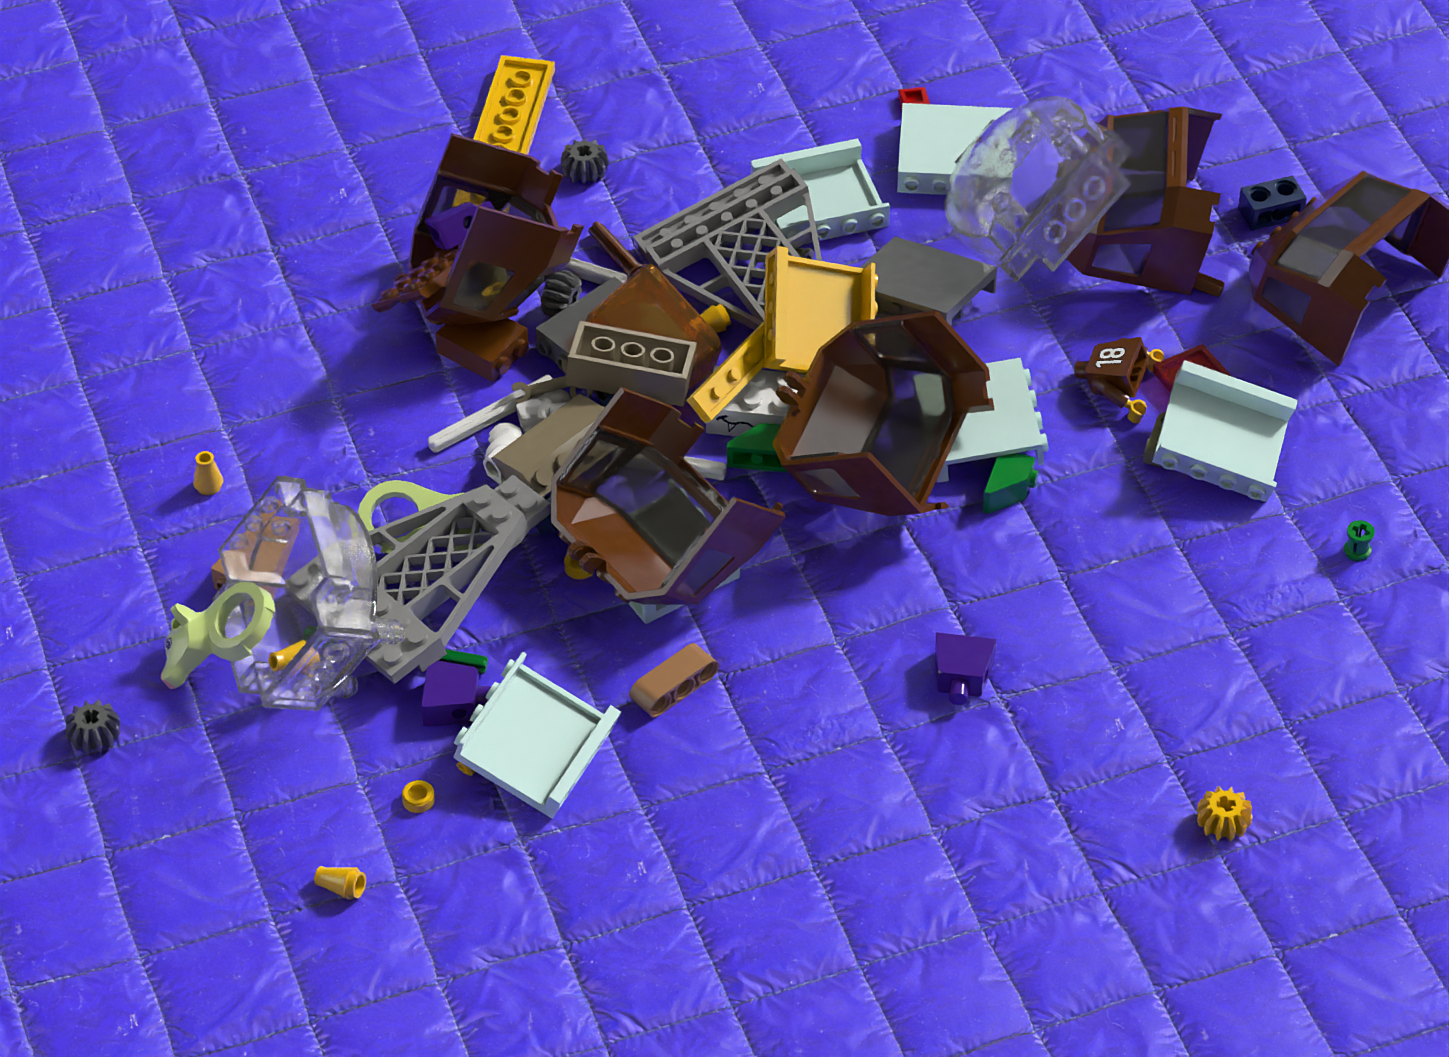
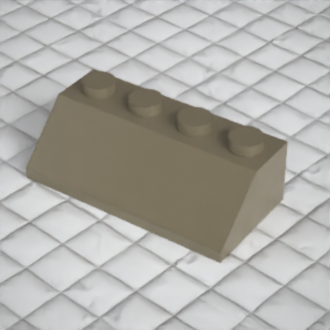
(642, 362)
(547, 445)

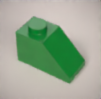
(755, 449)
(1009, 481)

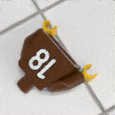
(1117, 371)

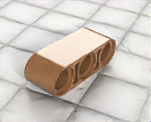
(673, 680)

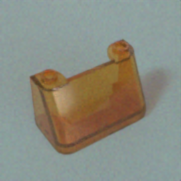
(656, 307)

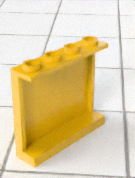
(809, 305)

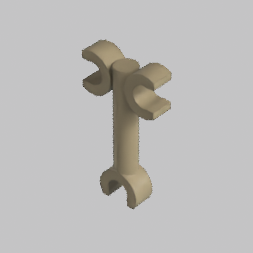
(546, 386)

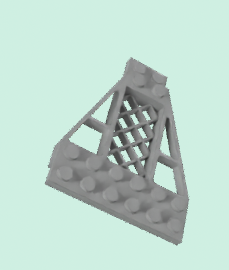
(729, 218)
(505, 517)

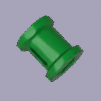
(1362, 542)

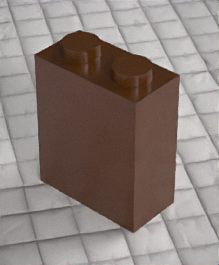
(485, 346)

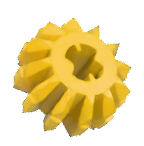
(1224, 813)

